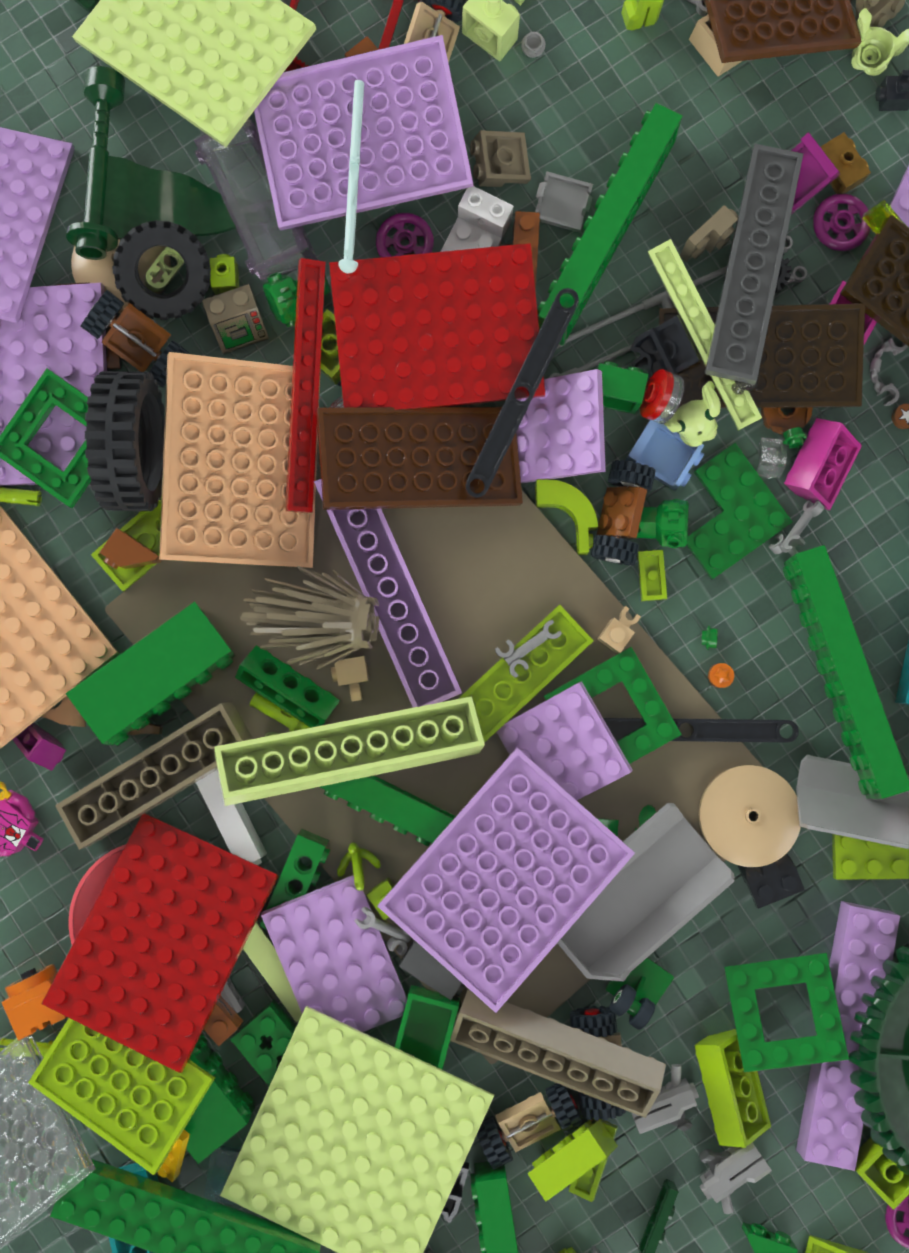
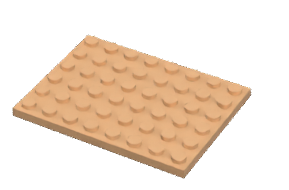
(230, 465)
(44, 635)

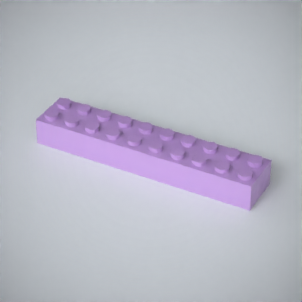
(402, 615)
(830, 1116)

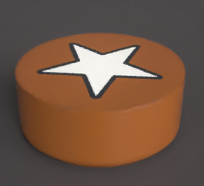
(900, 416)

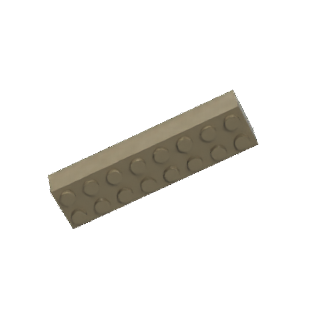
(151, 776)
(560, 1054)

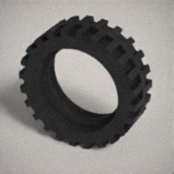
(125, 440)

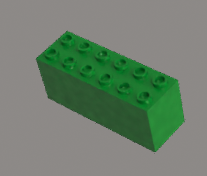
(151, 675)
(223, 1108)

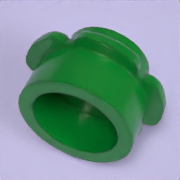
(794, 437)
(710, 637)

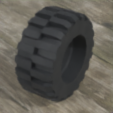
(137, 294)

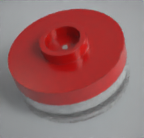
(662, 396)

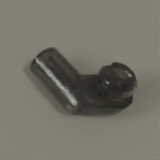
(739, 387)

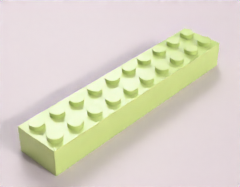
(347, 750)

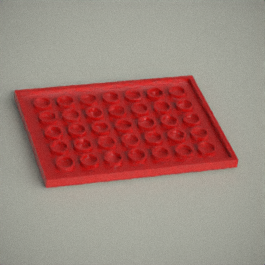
(435, 327)
(160, 942)

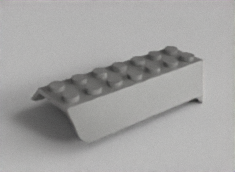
(834, 804)
(648, 899)

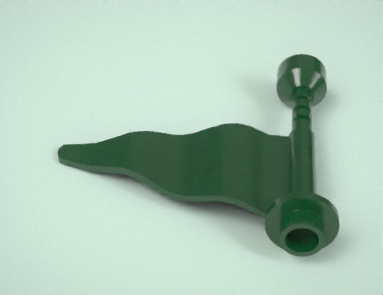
(129, 194)

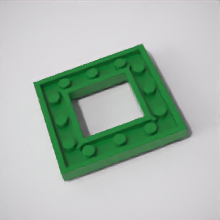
(24, 425)
(628, 669)
(759, 1055)

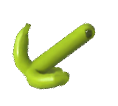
(355, 854)

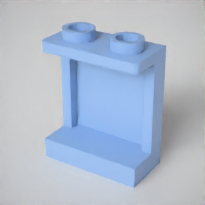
(666, 454)

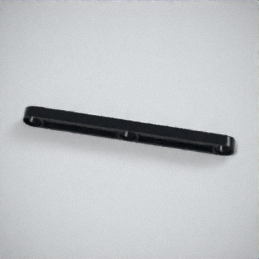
(530, 378)
(714, 729)

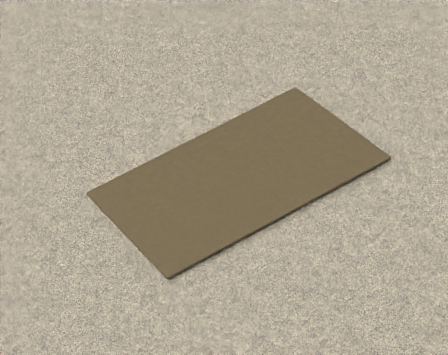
(482, 582)

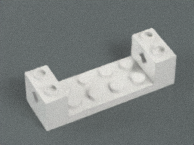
(480, 221)

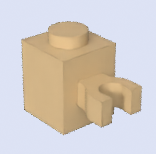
(617, 633)
(351, 673)

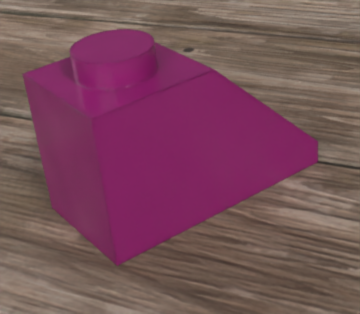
(40, 746)

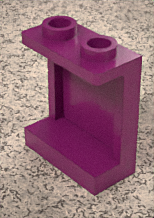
(815, 171)

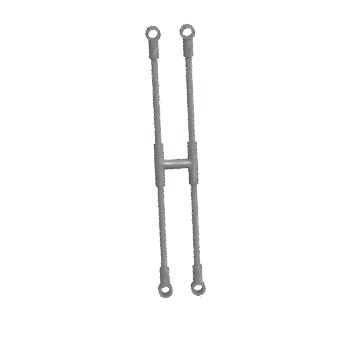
(663, 299)

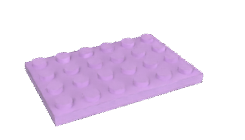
(333, 960)

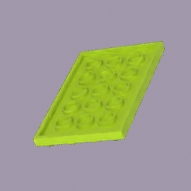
(121, 1092)

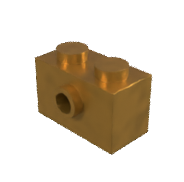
(849, 163)

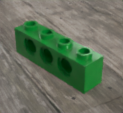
(275, 689)
(306, 845)

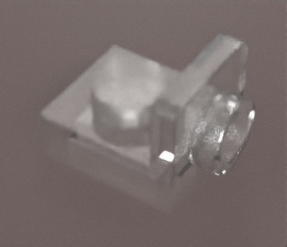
(771, 458)

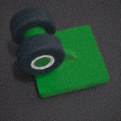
(639, 992)

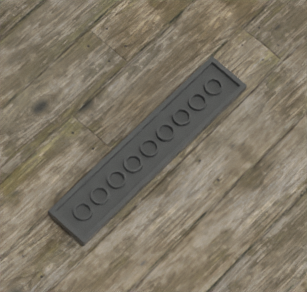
(754, 264)

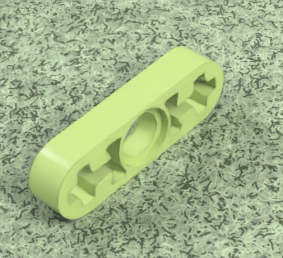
(154, 270)

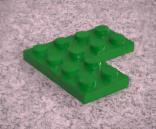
(747, 516)

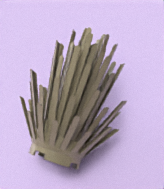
(315, 617)

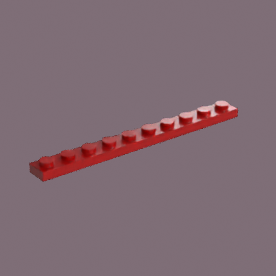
(305, 386)

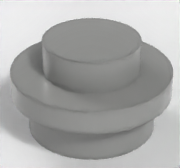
(533, 44)

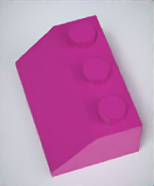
(823, 462)

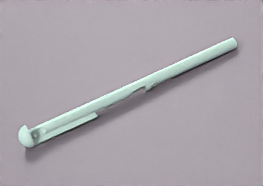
(347, 264)

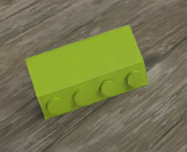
(732, 1094)

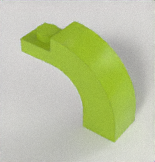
(573, 502)

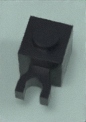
(894, 93)

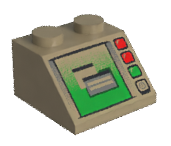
(235, 319)

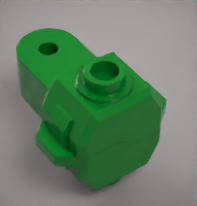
(282, 297)
(666, 523)

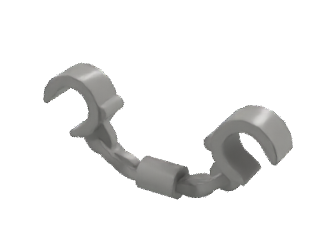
(875, 368)

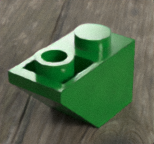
(766, 1241)

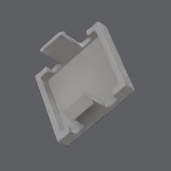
(563, 201)

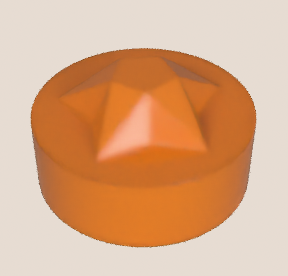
(721, 675)

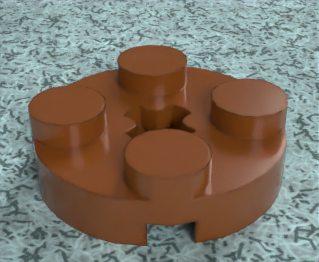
(779, 423)

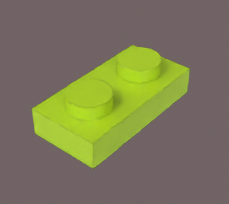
(652, 575)

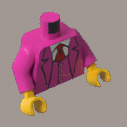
(16, 823)

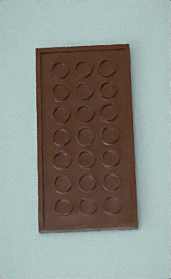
(410, 458)

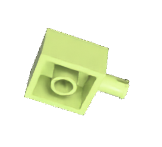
(491, 25)

